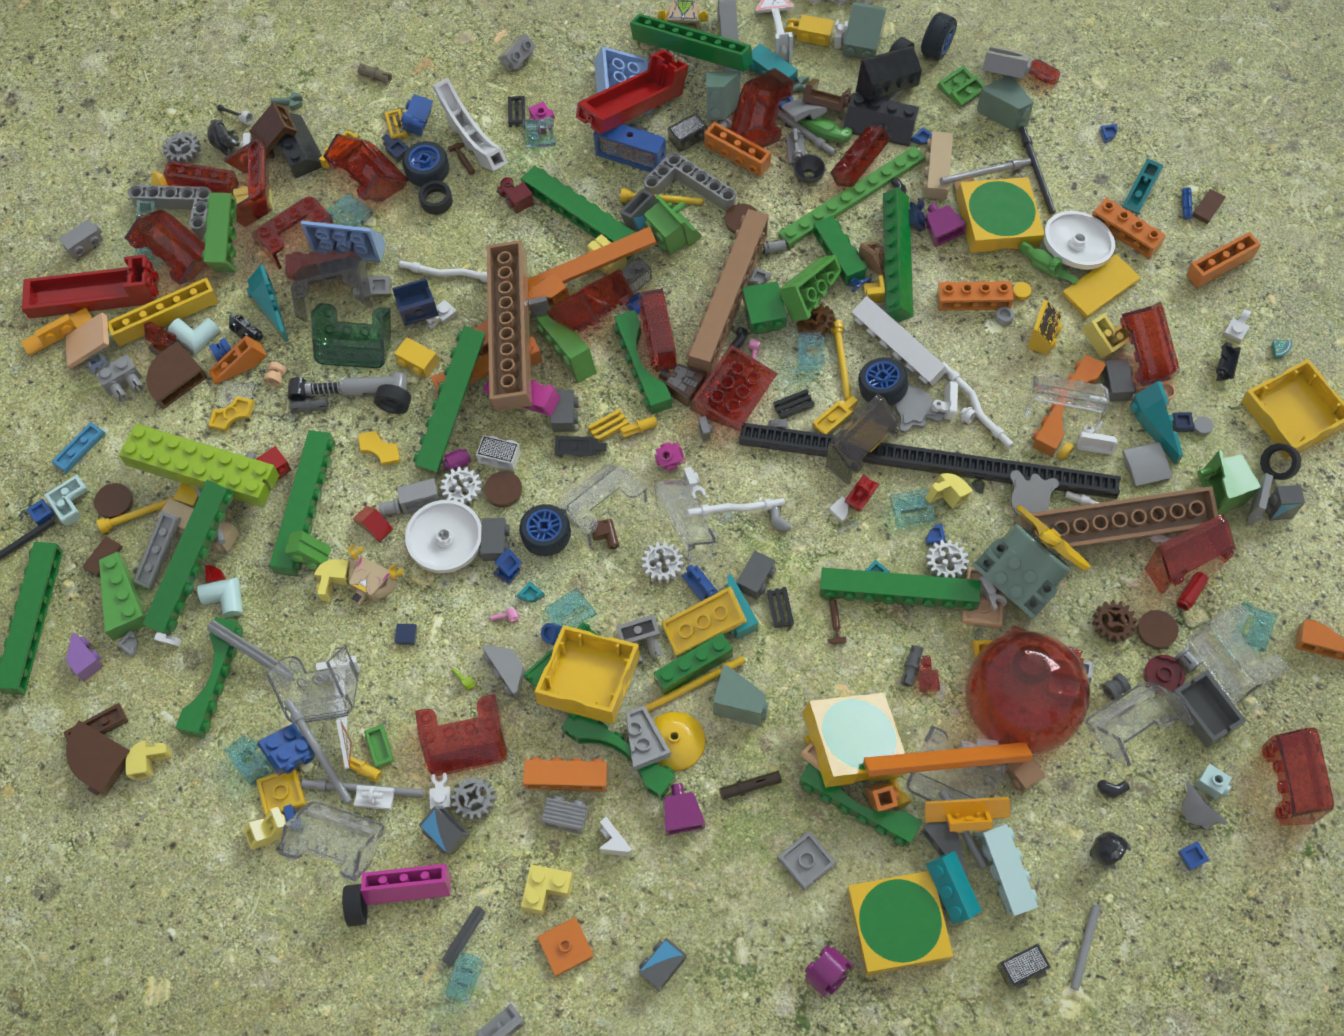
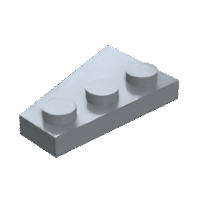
(644, 739)

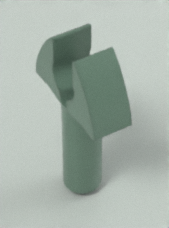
(801, 81)
(290, 101)

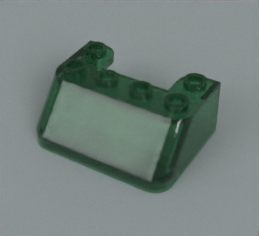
(349, 342)

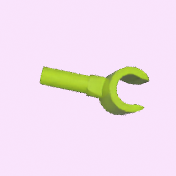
(467, 682)

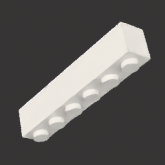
(900, 341)

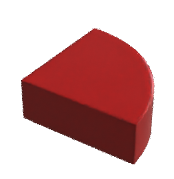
(213, 574)

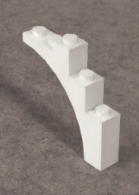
(487, 153)

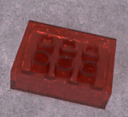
(733, 389)

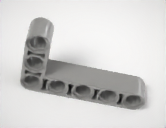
(728, 22)
(677, 167)
(177, 198)

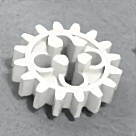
(465, 476)
(953, 551)
(671, 567)

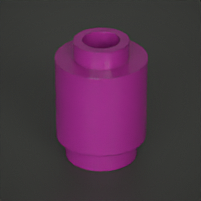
(456, 459)

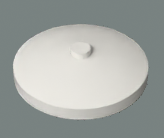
(1079, 240)
(443, 536)

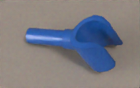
(856, 283)

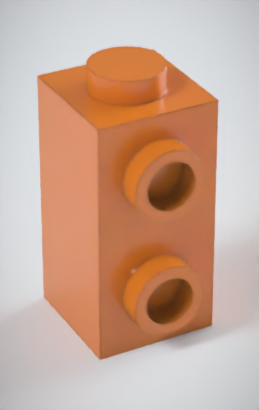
(882, 796)

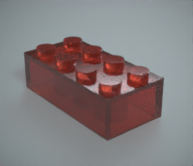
(657, 330)

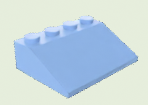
(615, 67)
(340, 238)

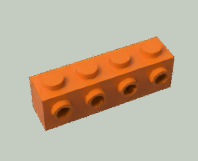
(737, 149)
(1129, 228)
(1223, 259)
(974, 295)
(565, 775)

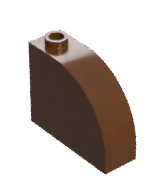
(173, 375)
(95, 758)

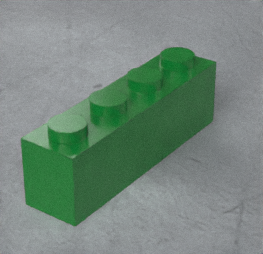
(834, 241)
(693, 664)

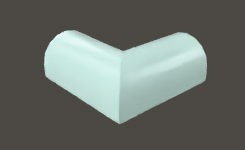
(194, 339)
(62, 497)
(223, 591)

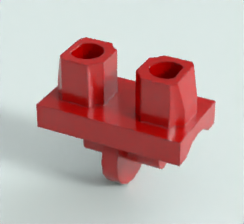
(861, 493)

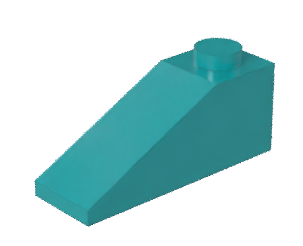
(1143, 185)
(752, 623)

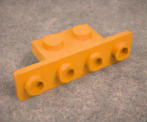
(55, 331)
(968, 813)

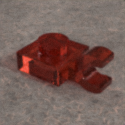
(155, 334)
(927, 678)

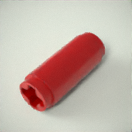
(1192, 591)

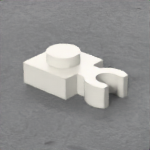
(440, 794)

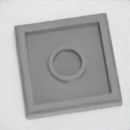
(806, 860)

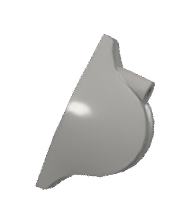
(1198, 810)

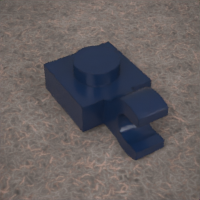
(395, 148)
(916, 217)

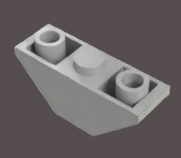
(507, 668)

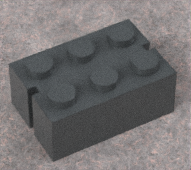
(1210, 709)

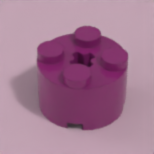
(828, 971)

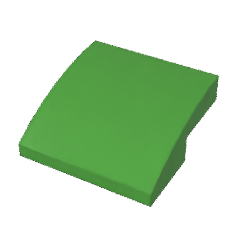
(961, 86)

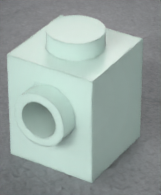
(1213, 782)

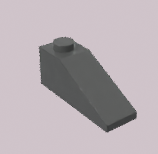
(943, 840)

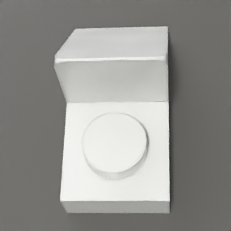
(616, 844)

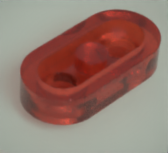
(1044, 72)

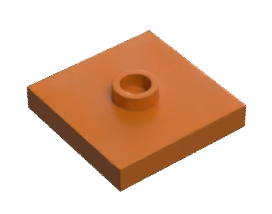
(565, 946)

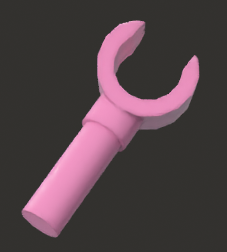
(755, 346)
(510, 613)

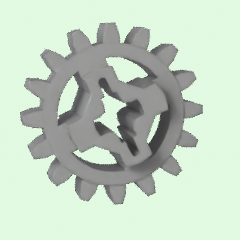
(183, 146)
(476, 790)

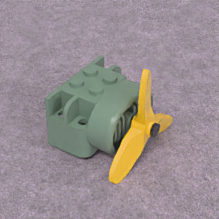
(1026, 566)

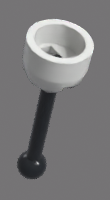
(245, 116)

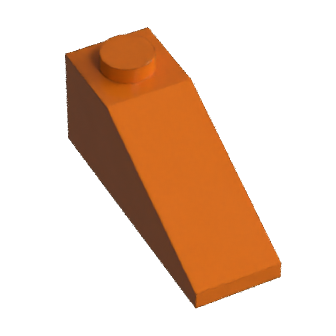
(239, 359)
(1319, 639)

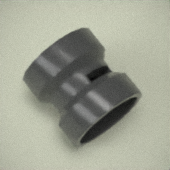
(1116, 686)

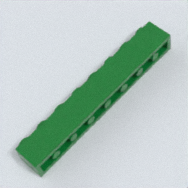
(692, 42)
(574, 206)
(897, 255)
(450, 400)
(303, 498)
(188, 557)
(900, 588)
(29, 617)

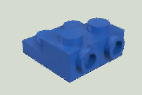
(286, 749)

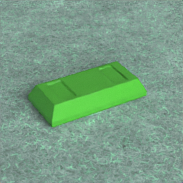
(379, 746)

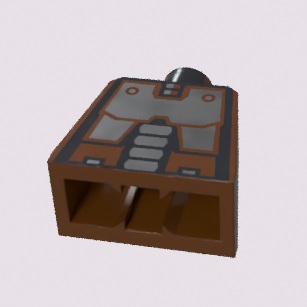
(683, 382)

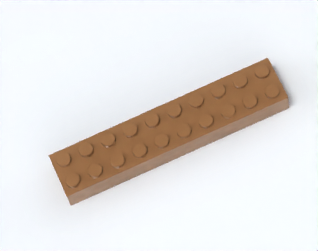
(728, 293)
(508, 326)
(1129, 517)

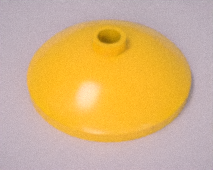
(690, 742)

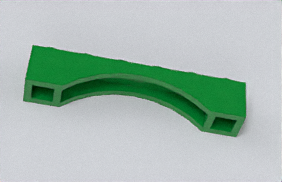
(655, 391)
(196, 716)
(585, 730)
(897, 825)

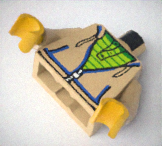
(684, 13)

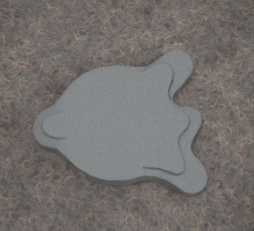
(915, 409)
(1031, 494)

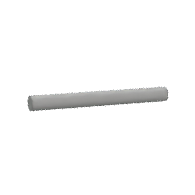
(968, 837)
(1085, 947)

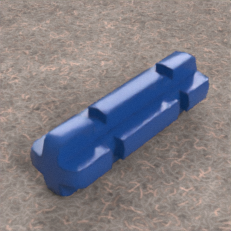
(1187, 203)

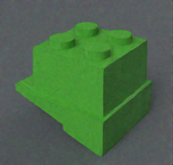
(670, 226)
(1231, 481)

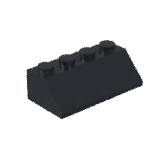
(888, 73)
(895, 117)
(300, 149)

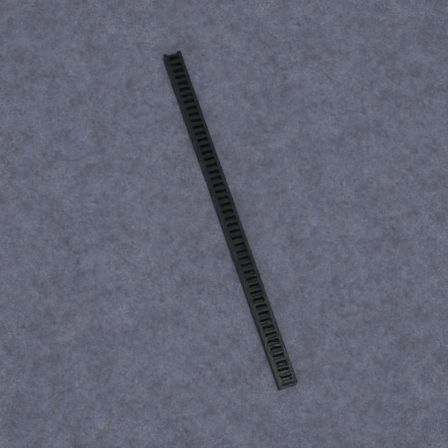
(934, 460)

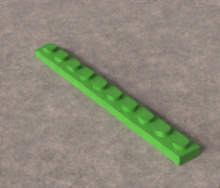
(853, 195)

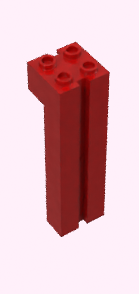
(635, 95)
(91, 290)

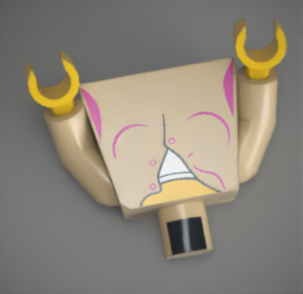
(370, 579)

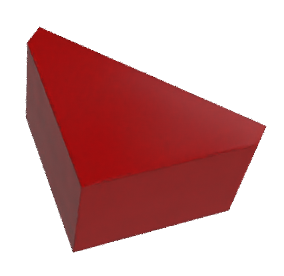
(373, 523)

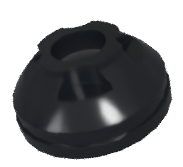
(809, 163)

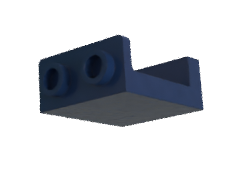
(415, 302)

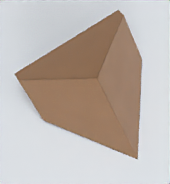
(873, 256)

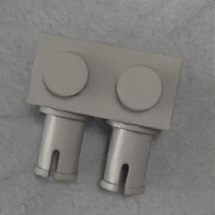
(118, 376)
(640, 630)

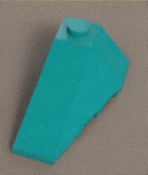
(263, 293)
(1153, 416)

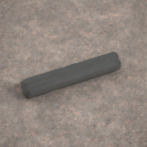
(463, 936)

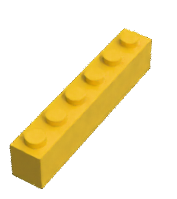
(163, 311)

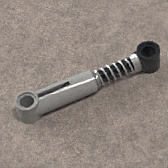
(300, 389)

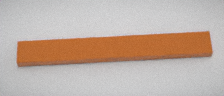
(599, 258)
(947, 759)

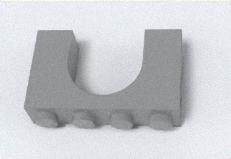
(1007, 62)

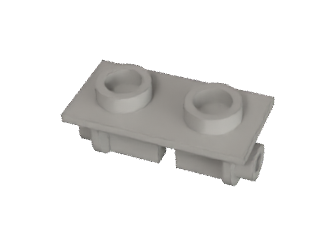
(795, 145)

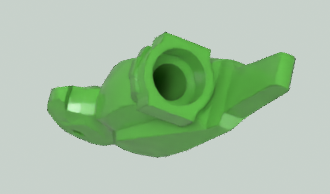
(826, 129)
(1046, 262)

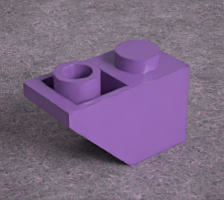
(81, 658)

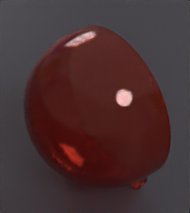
(1028, 690)

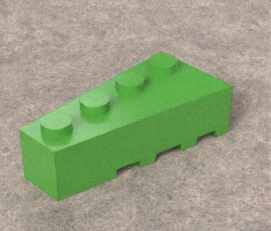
(220, 232)
(807, 287)
(568, 347)
(120, 599)

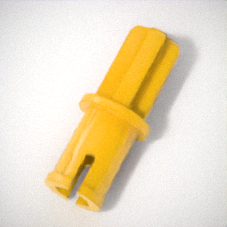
(638, 426)
(364, 769)

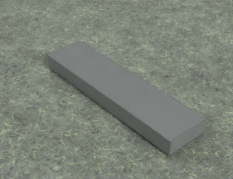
(156, 550)

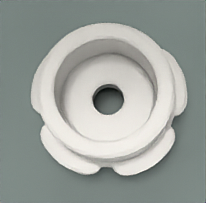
(967, 415)

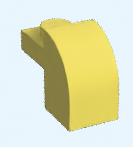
(951, 488)
(329, 573)
(140, 758)
(266, 830)

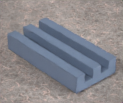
(97, 363)

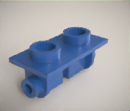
(699, 582)

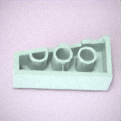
(1007, 869)

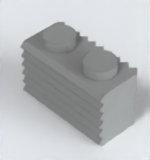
(565, 815)

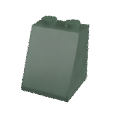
(864, 31)
(722, 93)
(1005, 103)
(739, 699)

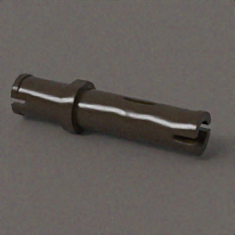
(749, 785)

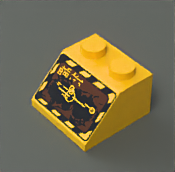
(1045, 329)

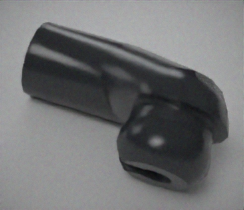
(897, 183)
(742, 335)
(1112, 790)

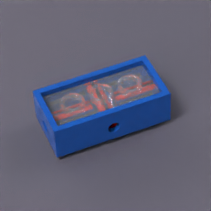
(631, 147)

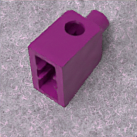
(943, 224)
(682, 812)

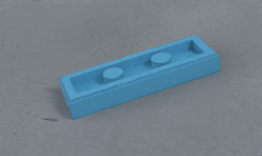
(78, 447)

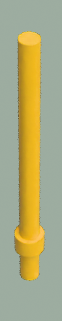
(693, 684)

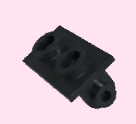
(240, 326)
(1227, 362)

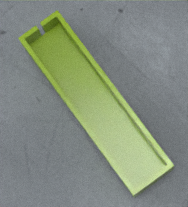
(197, 462)

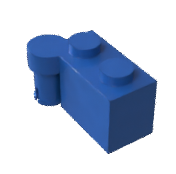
(417, 114)

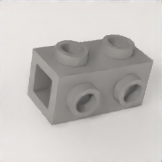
(517, 53)
(81, 239)

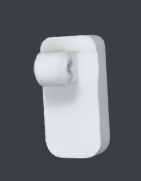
(949, 405)
(1096, 442)

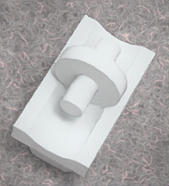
(374, 797)

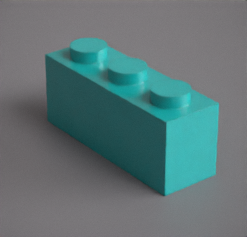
(766, 60)
(953, 887)

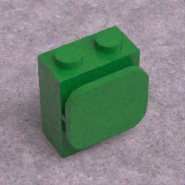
(764, 308)

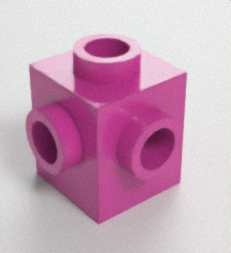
(539, 112)
(669, 456)

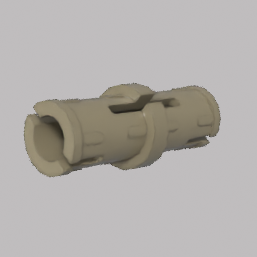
(375, 73)

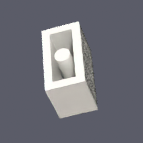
(498, 453)

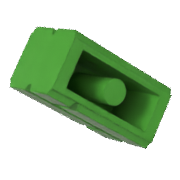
(307, 549)

